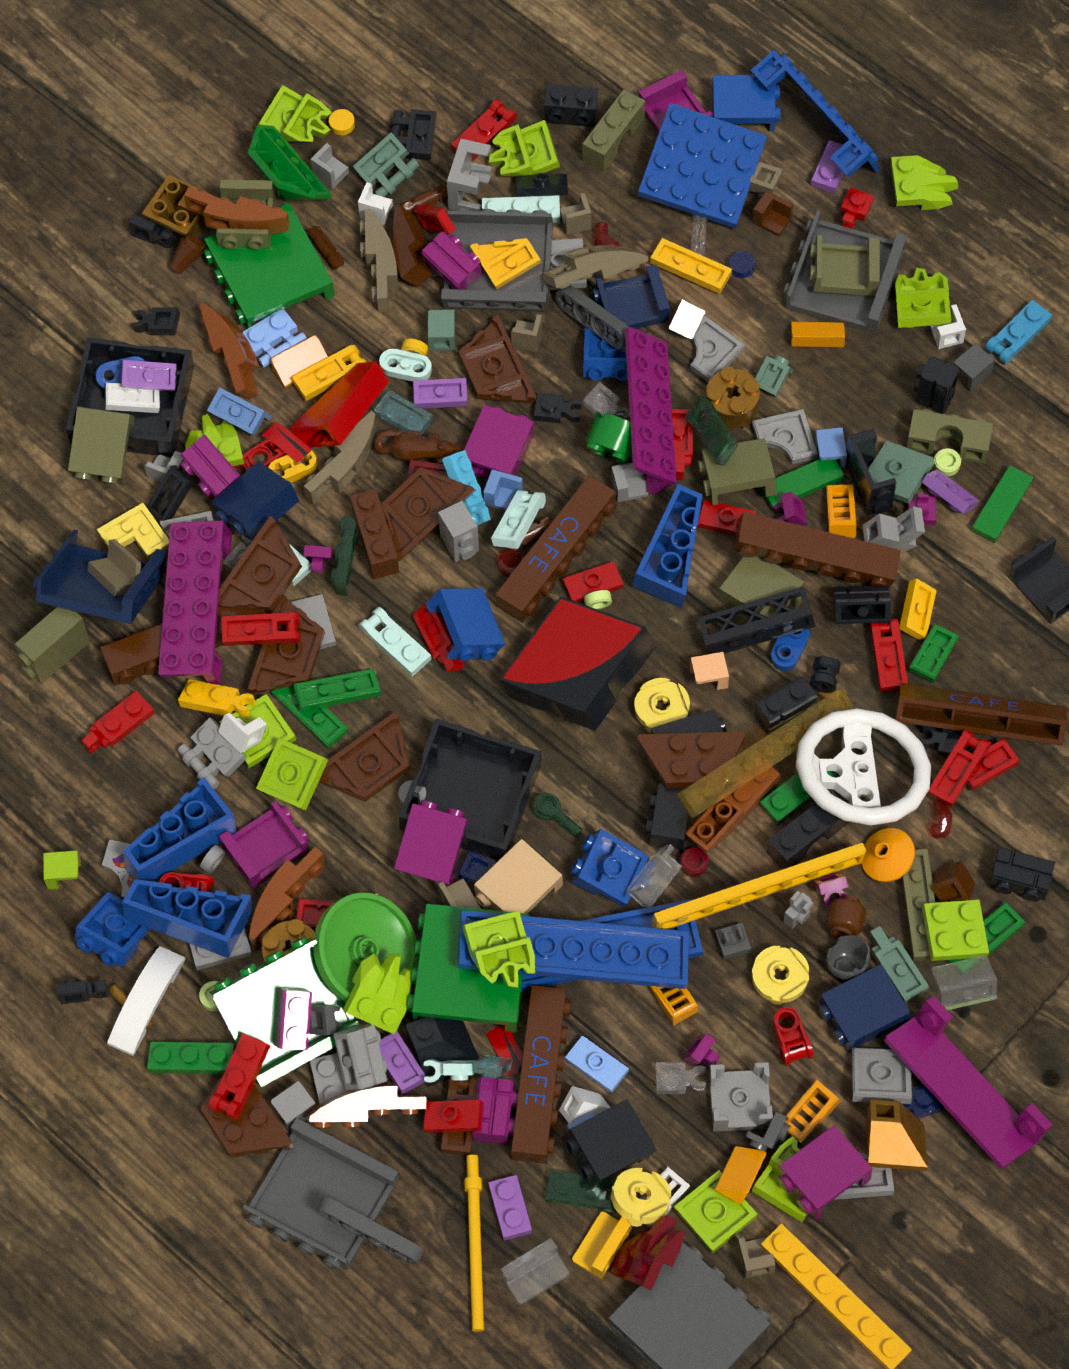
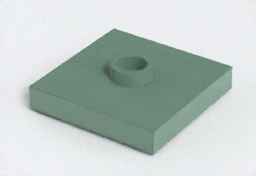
(904, 465)

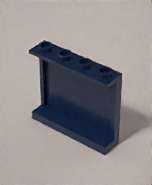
(70, 586)

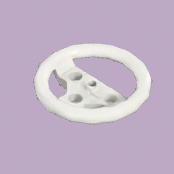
(858, 771)

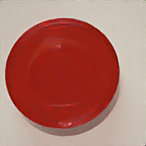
(509, 561)

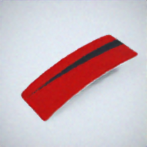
(287, 441)
(507, 1047)

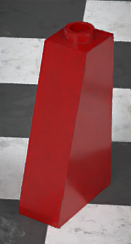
(341, 407)

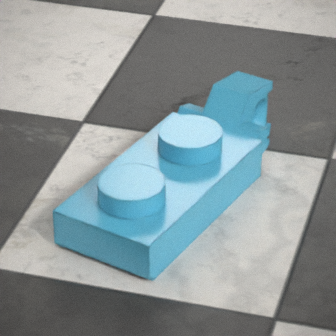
(460, 469)

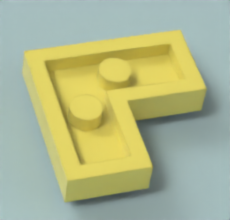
(136, 526)

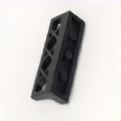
(763, 628)

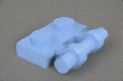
(270, 332)

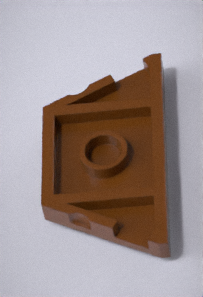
(495, 366)
(415, 507)
(261, 572)
(283, 663)
(689, 756)
(369, 761)
(252, 1131)

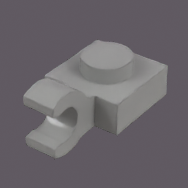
(799, 910)

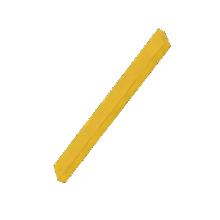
(759, 887)

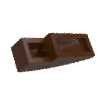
(408, 245)

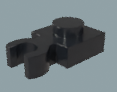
(148, 231)
(160, 321)
(552, 407)
(944, 740)
(79, 991)

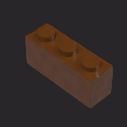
(374, 534)

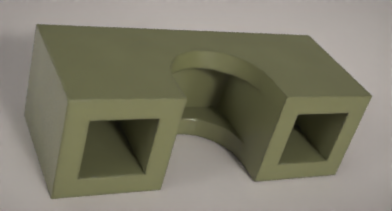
(621, 118)
(970, 434)

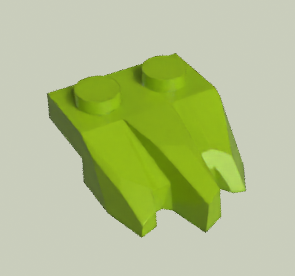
(297, 116)
(525, 150)
(921, 183)
(922, 300)
(222, 436)
(500, 947)
(380, 992)
(769, 1186)

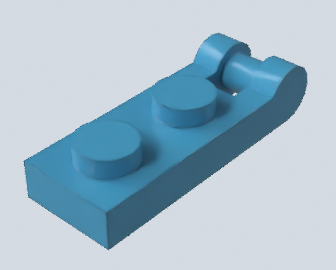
(1019, 332)

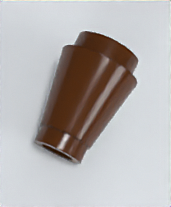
(186, 253)

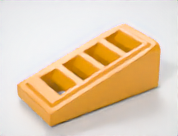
(836, 523)
(681, 1013)
(825, 1110)

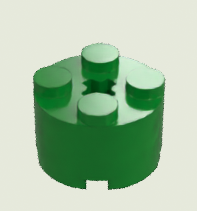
(610, 436)

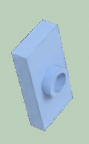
(596, 1064)

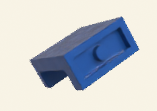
(745, 100)
(468, 622)

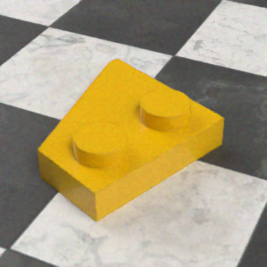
(506, 260)

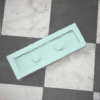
(525, 204)

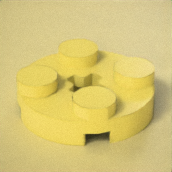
(668, 692)
(779, 990)
(637, 1210)

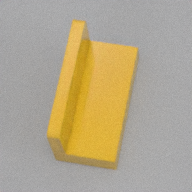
(602, 1244)

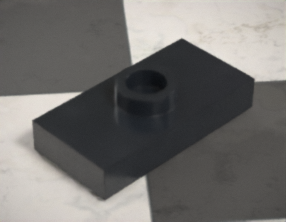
(541, 185)

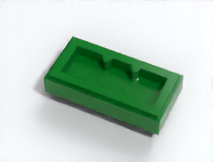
(933, 653)

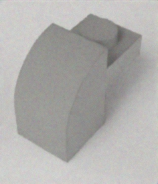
(895, 532)

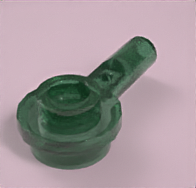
(549, 807)

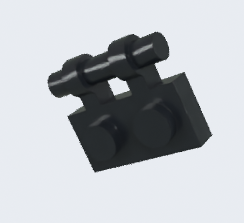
(420, 132)

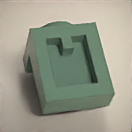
(773, 374)

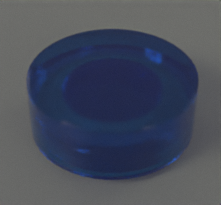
(742, 264)

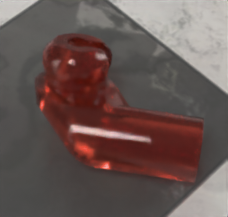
(601, 235)
(945, 820)

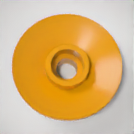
(896, 860)

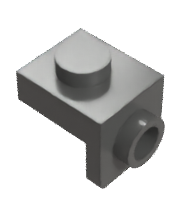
(777, 1130)

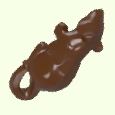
(412, 446)

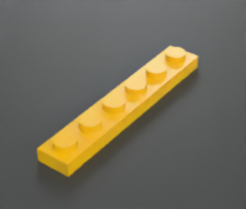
(836, 1298)

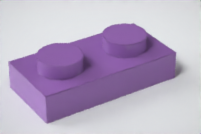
(828, 174)
(148, 375)
(440, 393)
(944, 487)
(400, 1063)
(510, 1207)

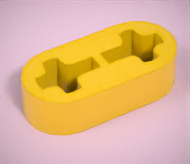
(293, 470)

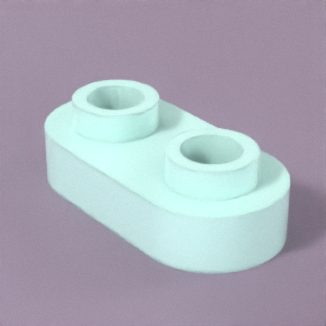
(406, 365)

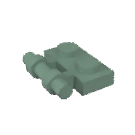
(381, 160)

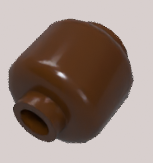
(846, 916)

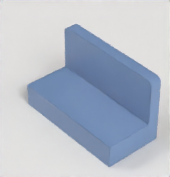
(237, 411)

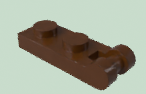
(460, 1142)

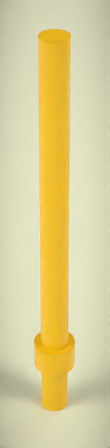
(473, 1186)

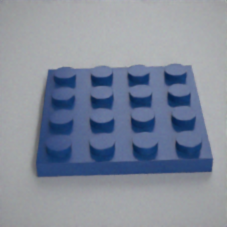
(702, 165)

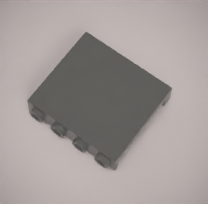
(485, 227)
(852, 310)
(314, 1170)
(689, 1317)

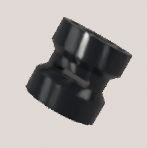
(824, 674)

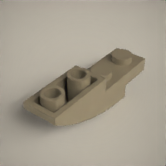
(380, 258)
(599, 260)
(349, 459)

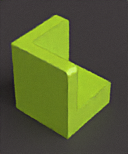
(60, 867)

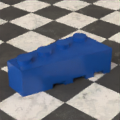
(669, 555)
(180, 834)
(189, 915)

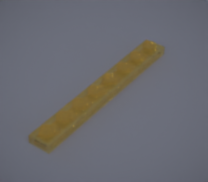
(758, 756)

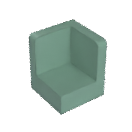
(441, 330)

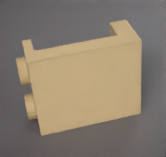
(517, 881)

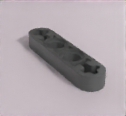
(592, 316)
(369, 1230)

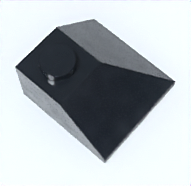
(440, 1041)

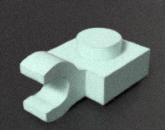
(456, 1068)

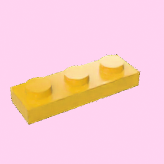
(691, 266)

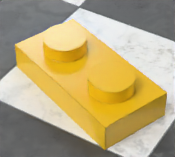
(917, 609)

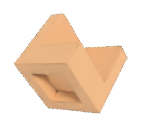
(710, 669)

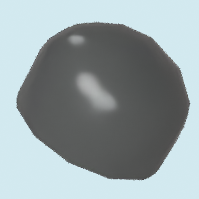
(848, 957)

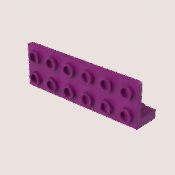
(650, 409)
(193, 600)
(963, 1088)

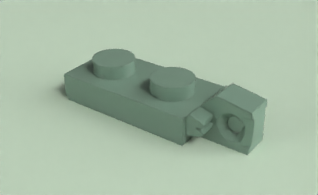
(897, 965)

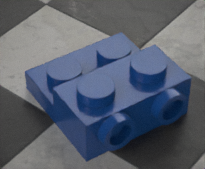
(603, 359)
(607, 866)
(109, 933)

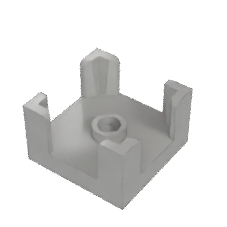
(467, 175)
(740, 1098)

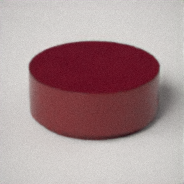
(694, 861)

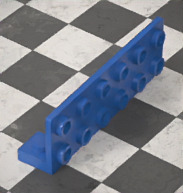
(854, 151)

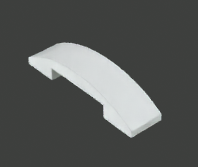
(144, 999)

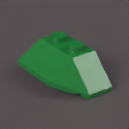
(284, 167)

